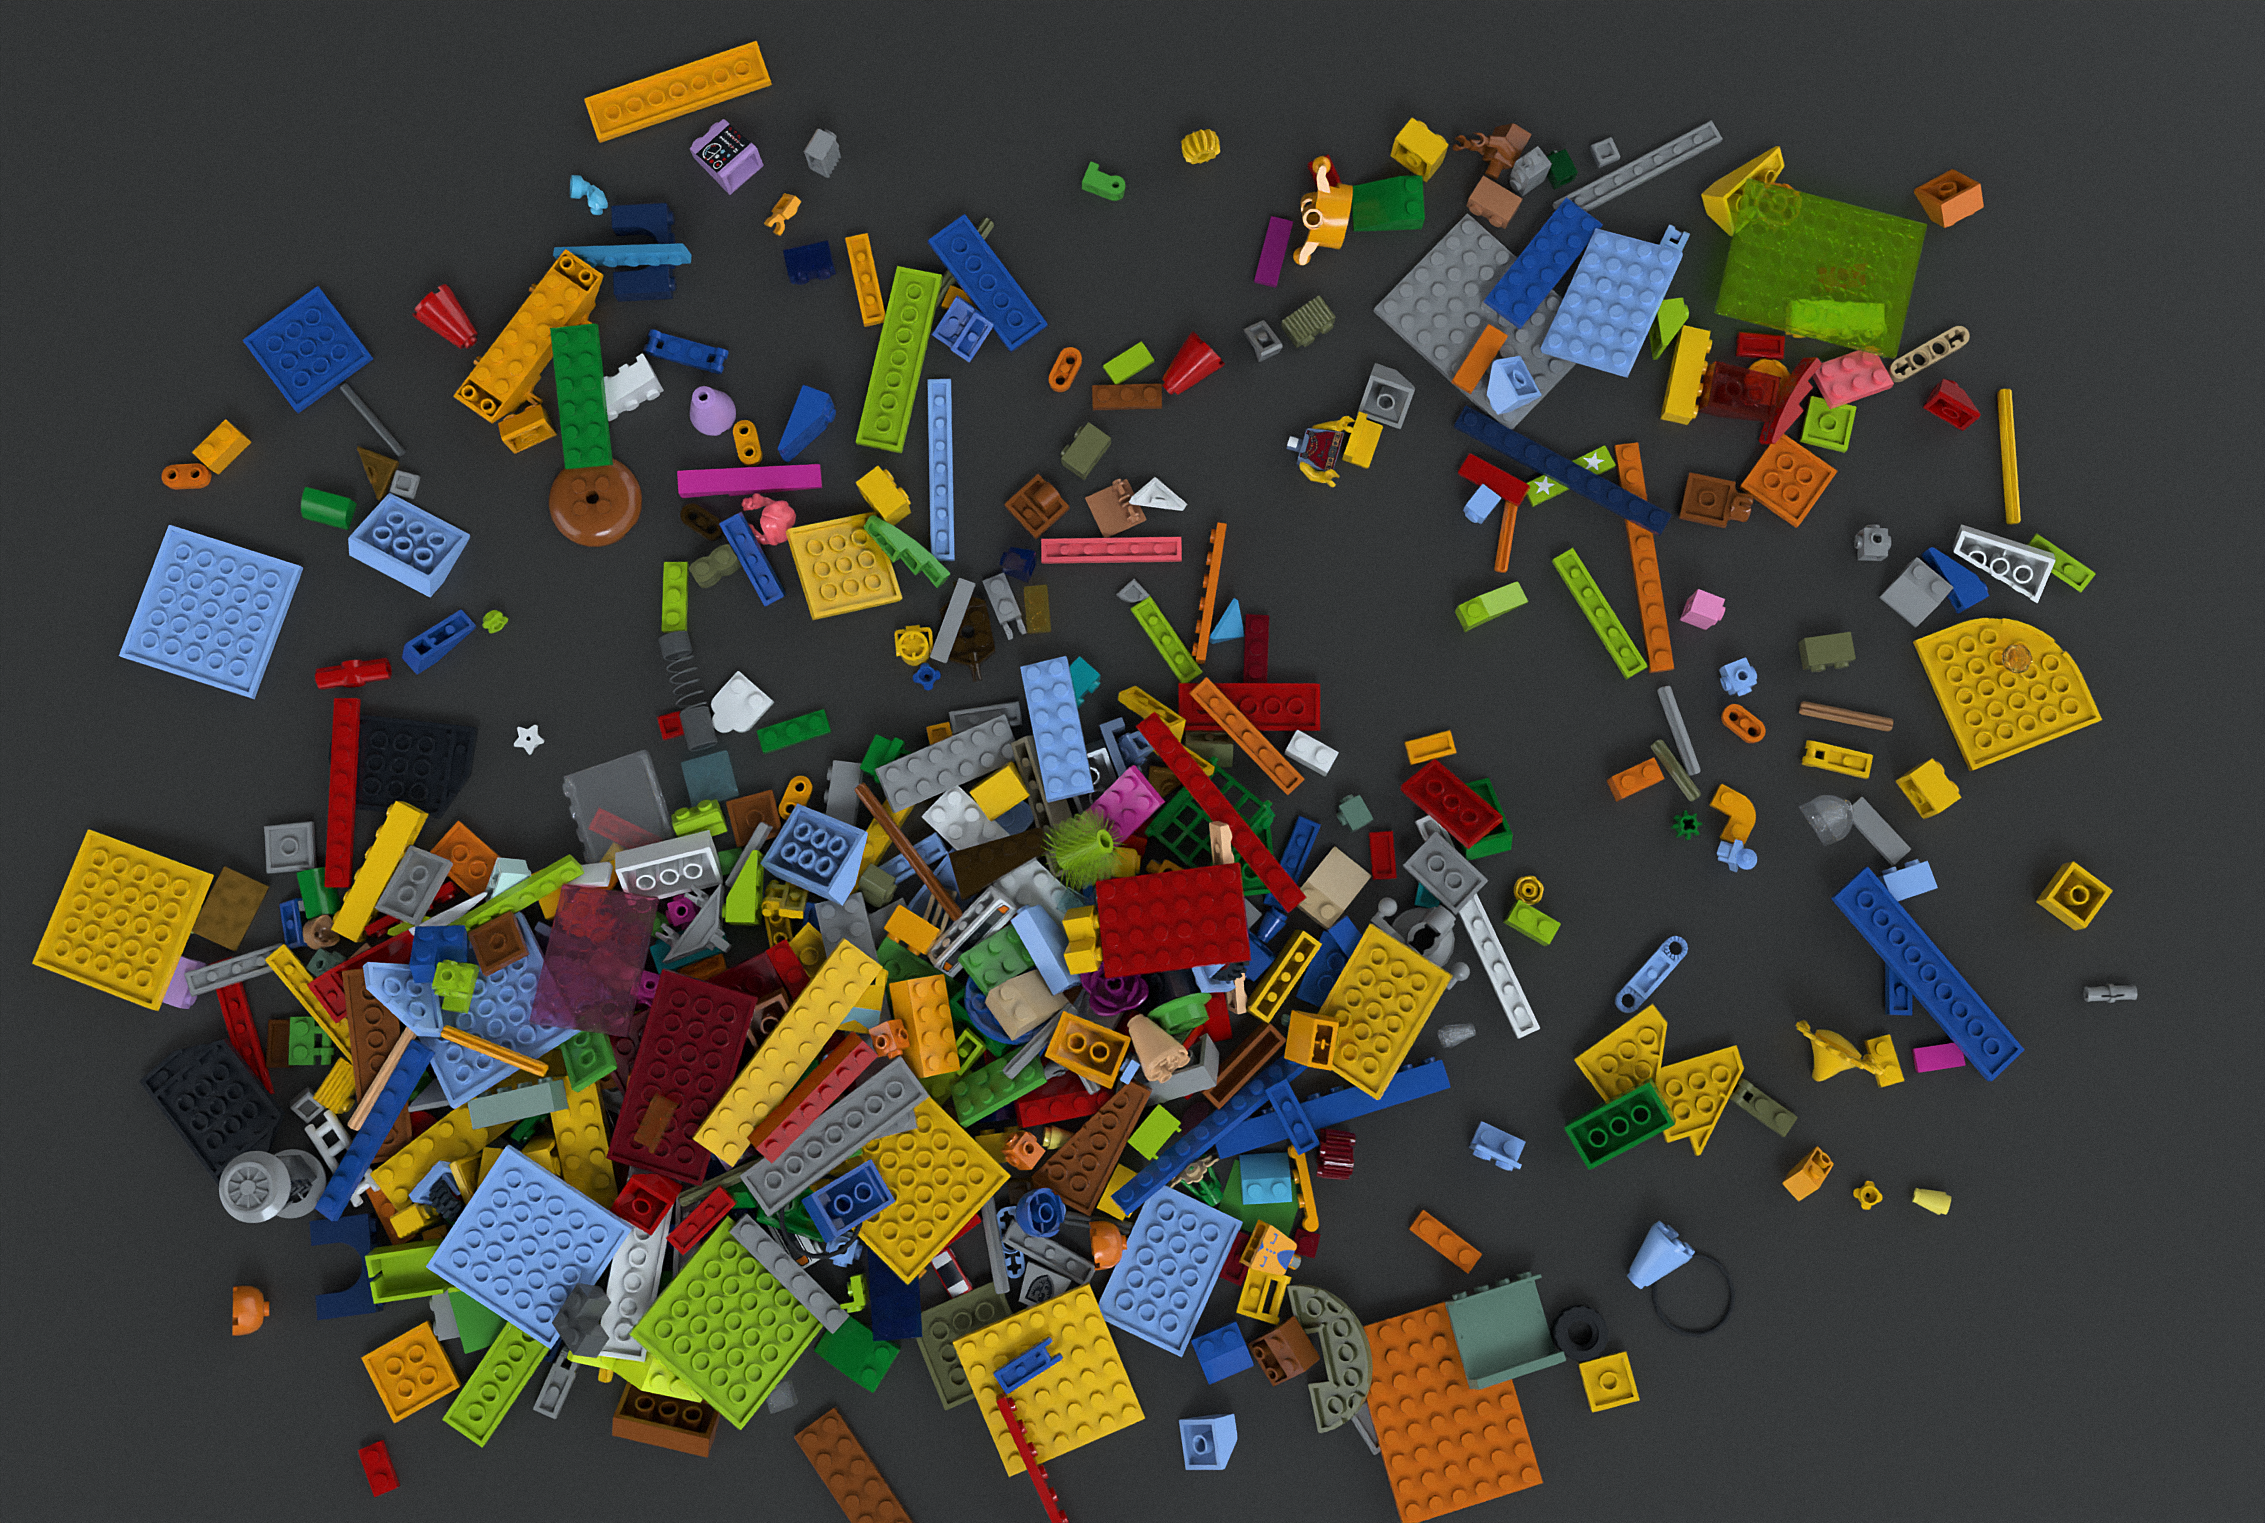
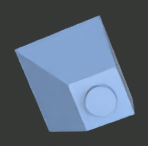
(1511, 385)
(1208, 1441)

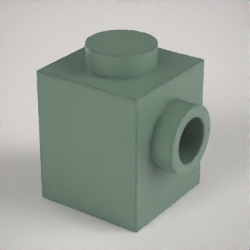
(1353, 813)

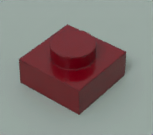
(1306, 1242)

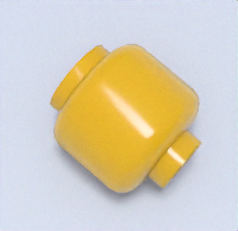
(1131, 865)

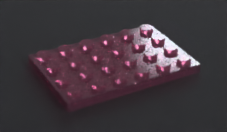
(594, 960)

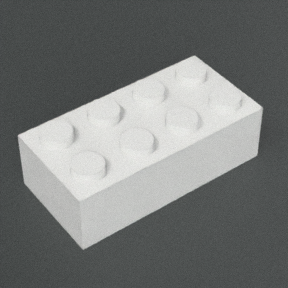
(670, 866)

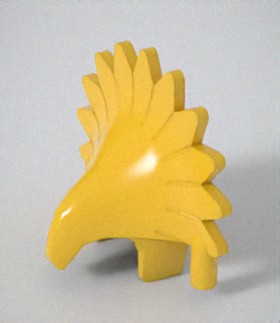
(1835, 1054)

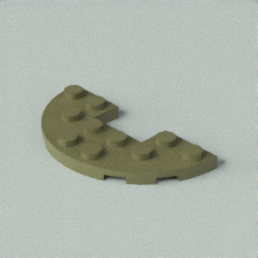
(1344, 1352)

